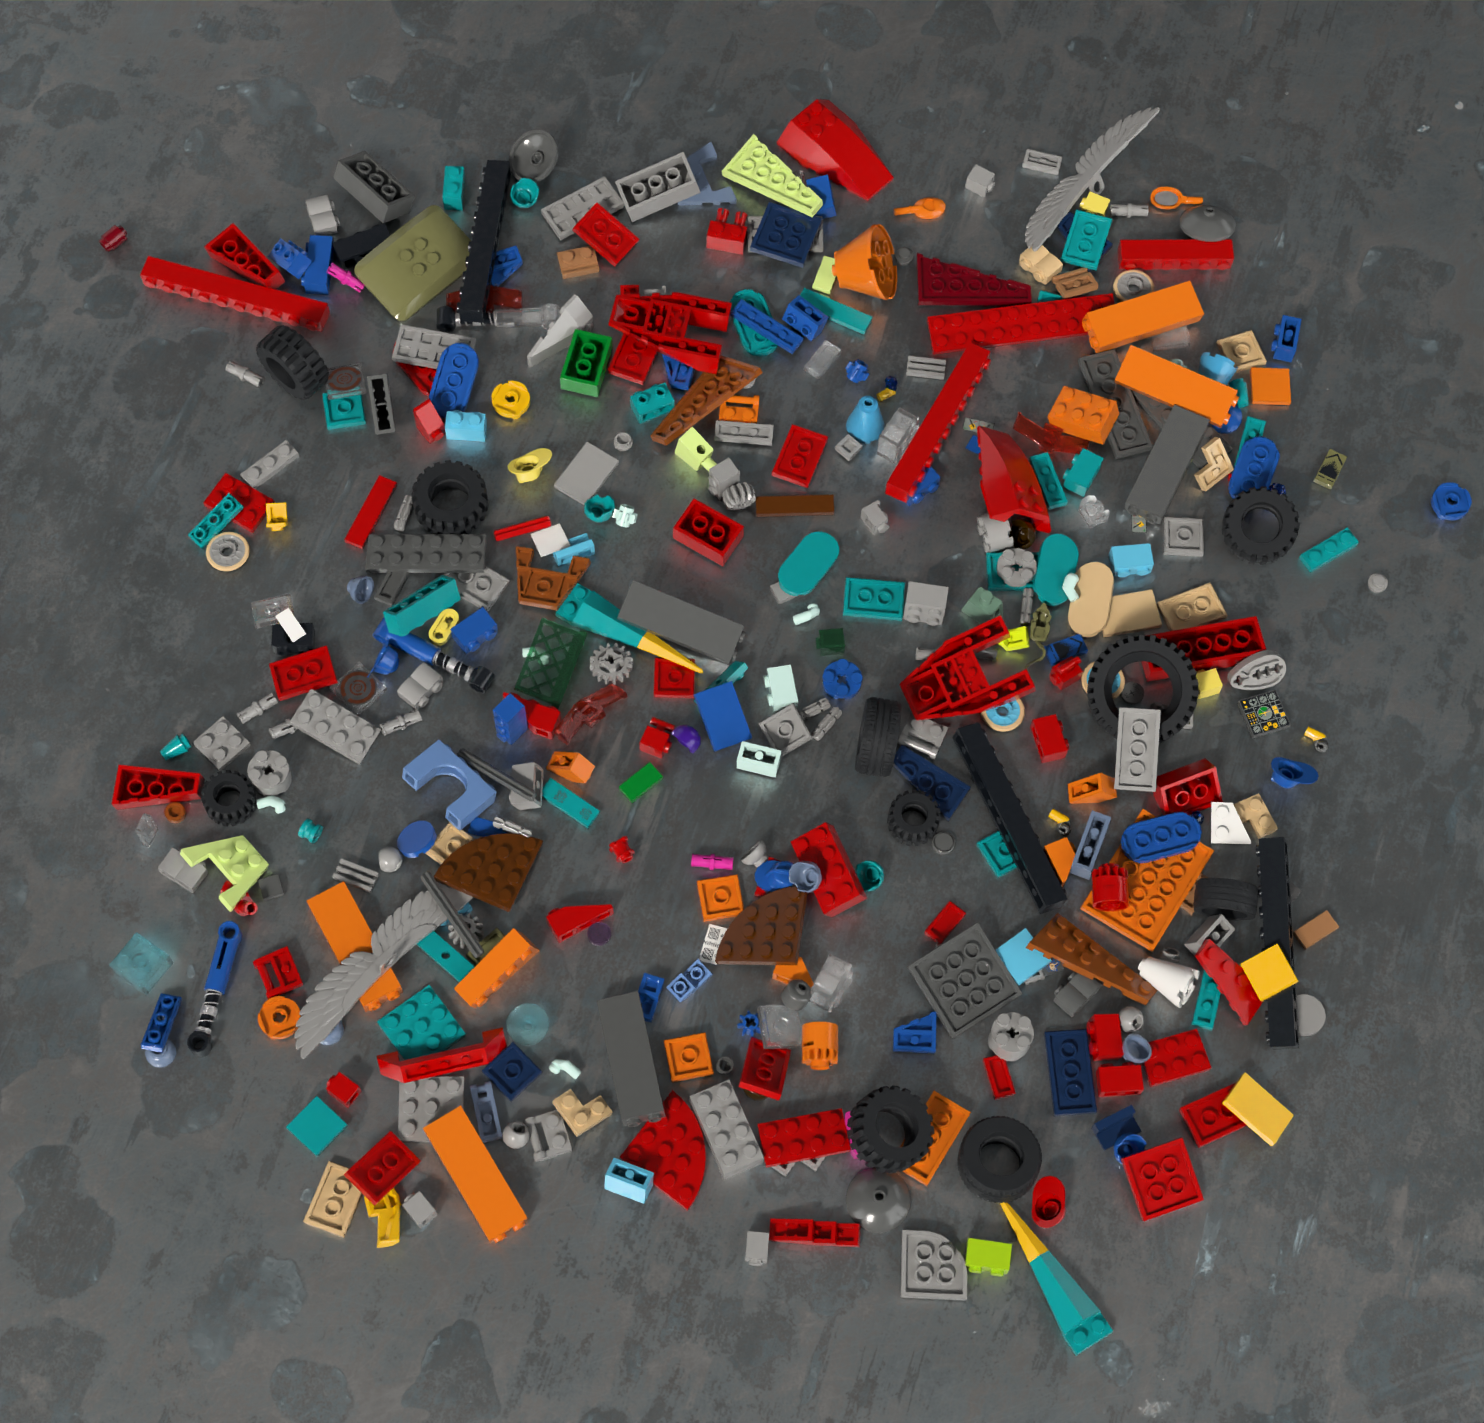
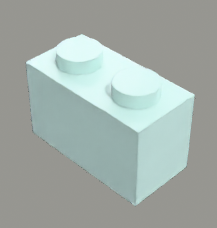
(781, 687)
(758, 759)

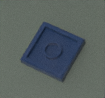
(512, 1071)

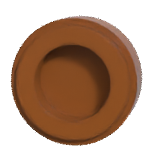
(175, 812)

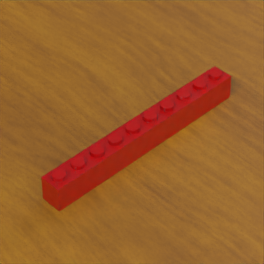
(235, 294)
(938, 423)

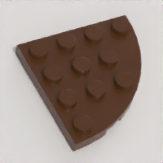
(491, 868)
(766, 931)

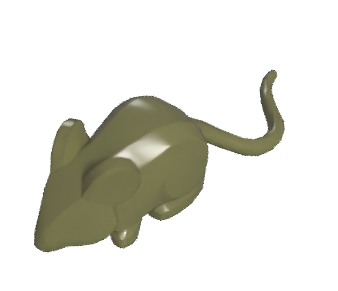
(1040, 629)

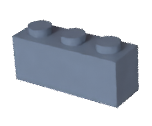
(1090, 845)

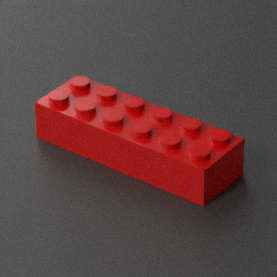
(1212, 645)

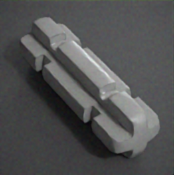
(404, 514)
(1026, 606)
(815, 708)
(826, 723)
(511, 827)

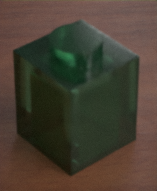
(830, 642)

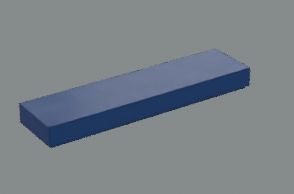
(766, 326)

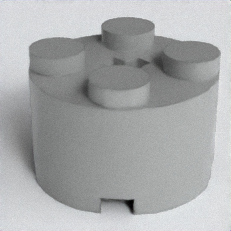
(994, 533)
(278, 771)
(1012, 1025)

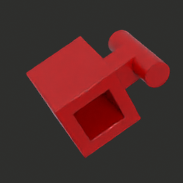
(1066, 672)
(656, 740)

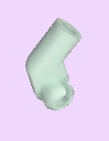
(1069, 585)
(812, 612)
(545, 659)
(272, 801)
(565, 1065)

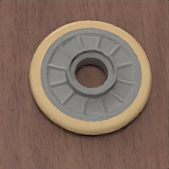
(1130, 277)
(227, 562)

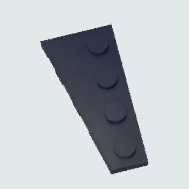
(932, 780)

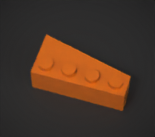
(496, 968)

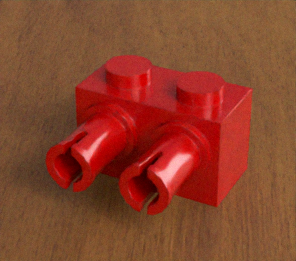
(727, 236)

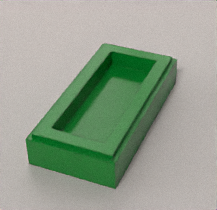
(640, 782)

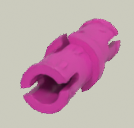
(345, 277)
(712, 861)

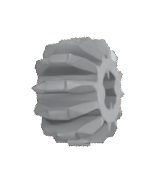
(739, 496)
(472, 924)

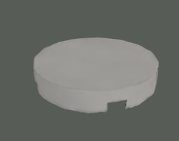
(1310, 1015)

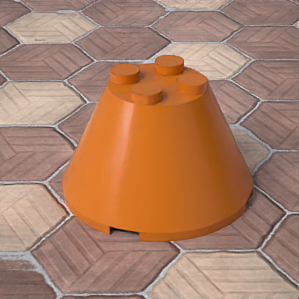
(867, 264)

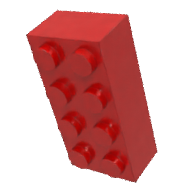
(839, 884)

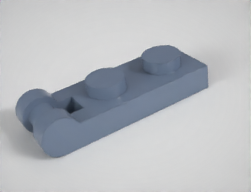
(486, 1112)

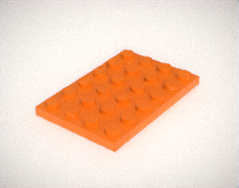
(1153, 891)

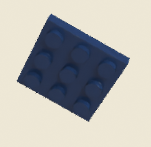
(785, 234)

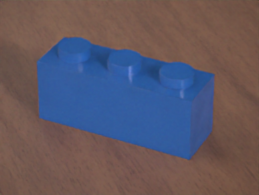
(321, 254)
(510, 719)

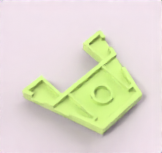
(235, 859)

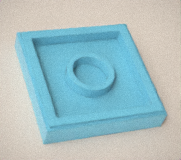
(1019, 960)

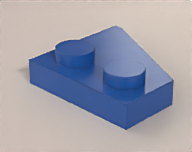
(506, 264)
(678, 374)
(917, 1036)

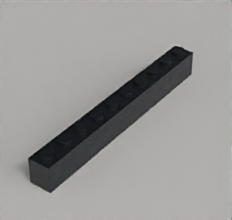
(485, 241)
(1010, 818)
(1278, 930)

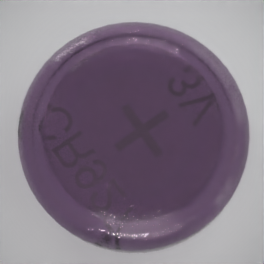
(599, 934)

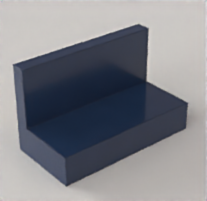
(1113, 1126)

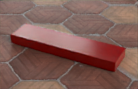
(370, 512)

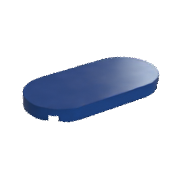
(454, 379)
(1254, 466)
(1161, 837)

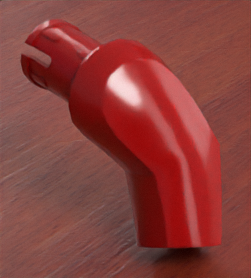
(244, 906)

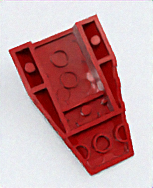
(834, 145)
(1009, 480)

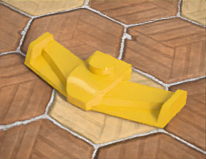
(388, 1218)

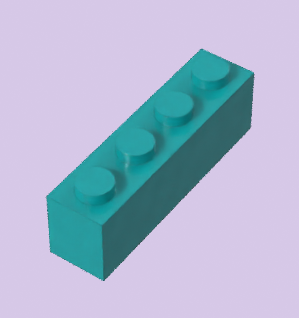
(421, 605)

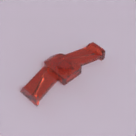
(497, 296)
(1049, 437)
(588, 711)

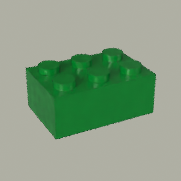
(586, 363)

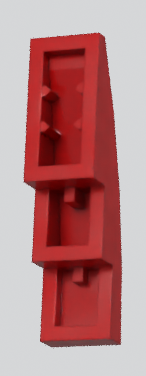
(814, 1232)

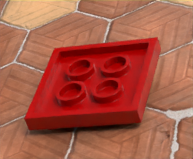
(1162, 1179)

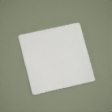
(550, 540)

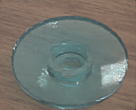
(527, 1014)

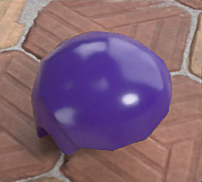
(687, 737)

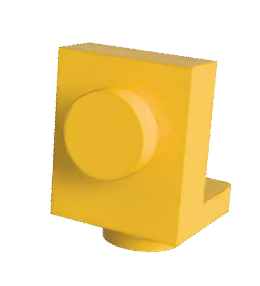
(276, 516)

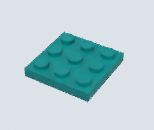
(421, 1026)

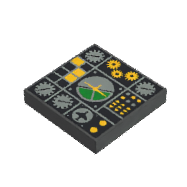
(1263, 714)

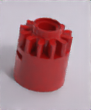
(1110, 888)

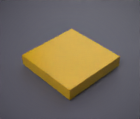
(1269, 972)

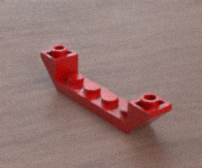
(444, 1061)

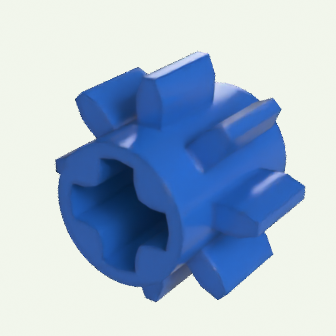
(857, 371)
(751, 1030)

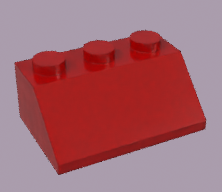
(1188, 788)

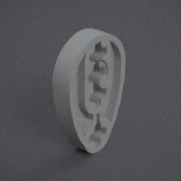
(1262, 680)

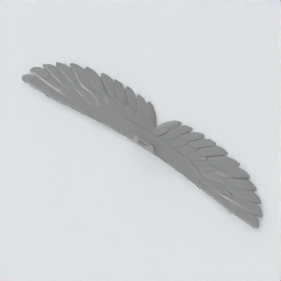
(1089, 167)
(358, 973)

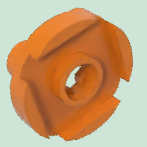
(268, 1013)

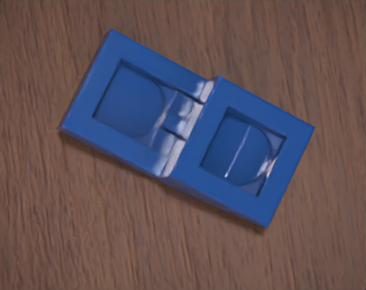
(649, 994)

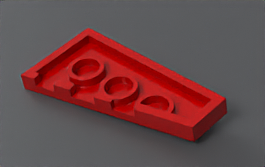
(1230, 980)

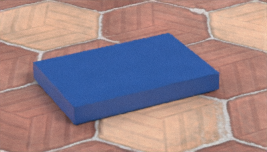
(722, 716)

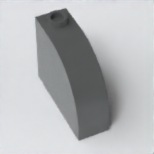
(381, 403)

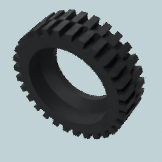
(1150, 650)

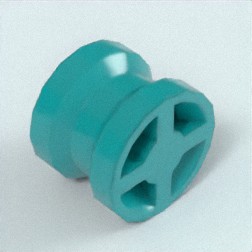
(310, 831)

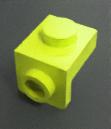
(1018, 639)

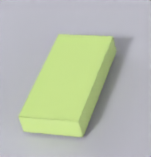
(825, 279)

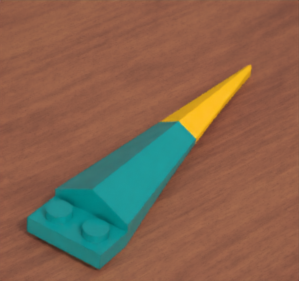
(595, 614)
(1073, 1310)

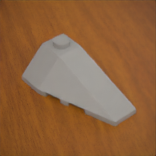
(559, 335)

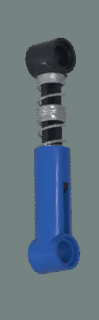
(477, 678)
(215, 986)

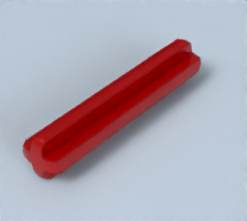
(522, 528)

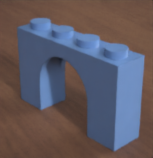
(441, 760)

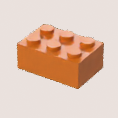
(1084, 414)

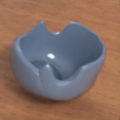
(805, 876)

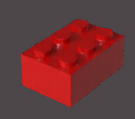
(708, 532)

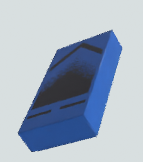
(1065, 648)

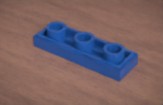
(161, 1022)

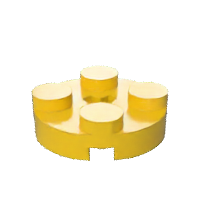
(511, 409)

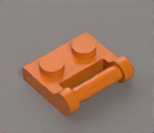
(740, 414)

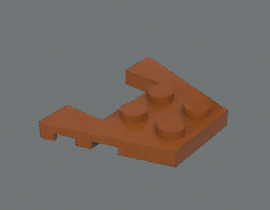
(546, 587)

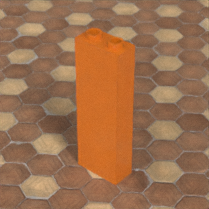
(1142, 317)
(1176, 386)
(349, 933)
(475, 1175)

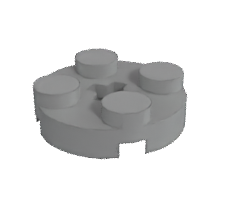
(1022, 558)

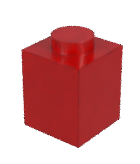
(343, 1089)

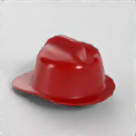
(1048, 1202)

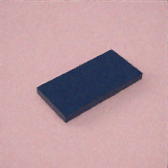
(1070, 1072)

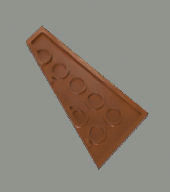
(704, 397)
(1085, 956)

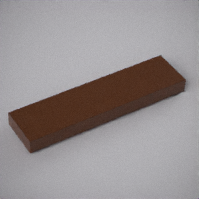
(794, 505)

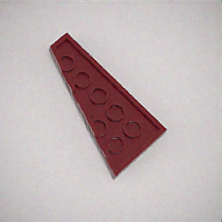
(959, 285)

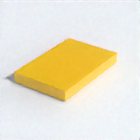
(1258, 1109)

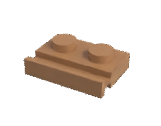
(578, 262)
(1075, 283)

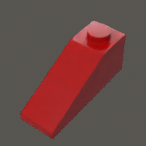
(574, 919)

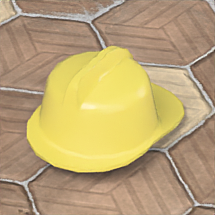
(530, 465)

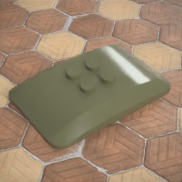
(415, 263)

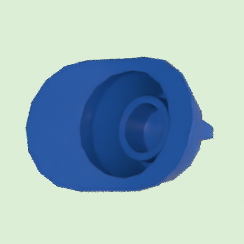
(386, 661)
(1291, 773)
(773, 875)

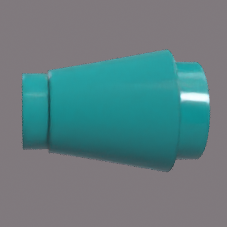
(1241, 386)
(176, 747)

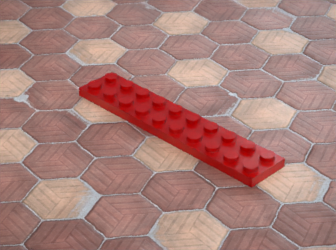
(1013, 324)

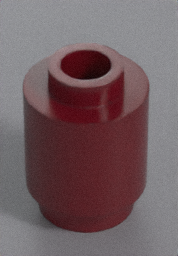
(113, 238)

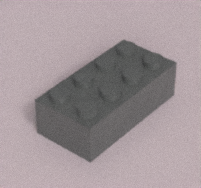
(373, 186)

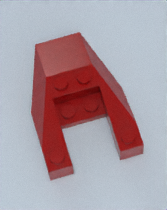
(663, 322)
(953, 681)

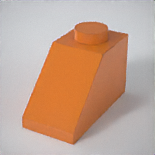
(570, 766)
(1092, 789)
(1061, 856)
(786, 973)

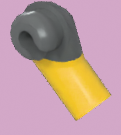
(1319, 739)
(1062, 820)

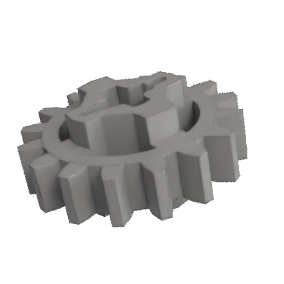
(611, 663)

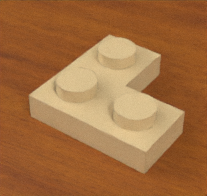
(1217, 467)
(1255, 811)
(581, 1117)

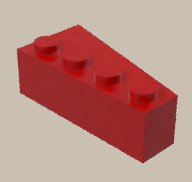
(243, 257)
(153, 786)

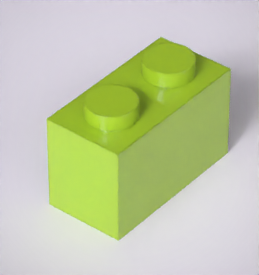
(987, 1256)

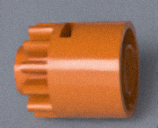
(820, 1045)

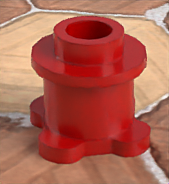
(622, 850)

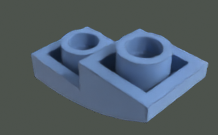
(689, 981)

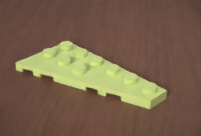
(766, 174)

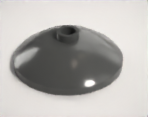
(529, 150)
(1207, 223)
(875, 1214)

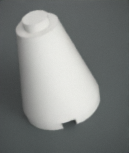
(1169, 979)

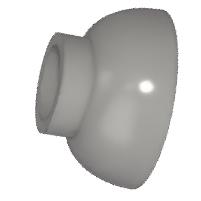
(755, 855)

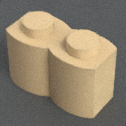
(1041, 264)

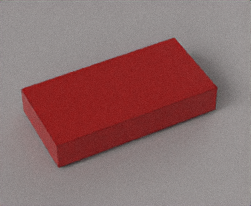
(945, 923)
(999, 1077)

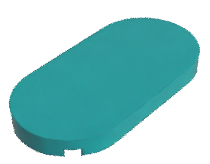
(751, 340)
(1055, 560)
(808, 563)

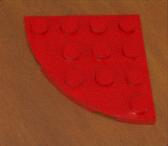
(672, 1151)

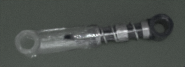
(449, 319)

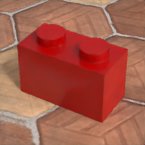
(1049, 738)
(1105, 1037)
(1119, 1080)

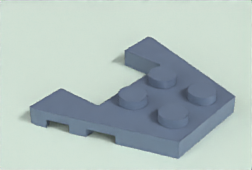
(701, 156)

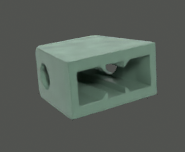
(983, 606)

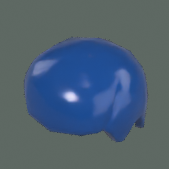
(1127, 1145)

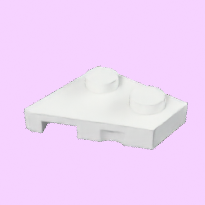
(1227, 825)

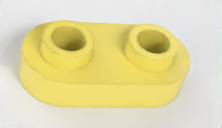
(443, 628)

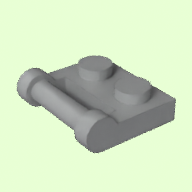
(926, 731)
(554, 1132)

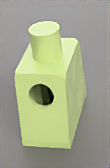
(695, 450)

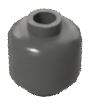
(796, 994)

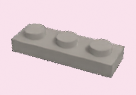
(743, 433)
(269, 465)

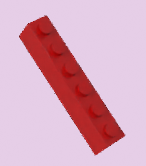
(1175, 254)

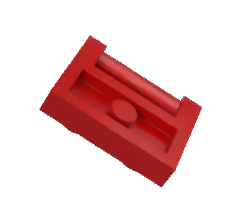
(284, 969)

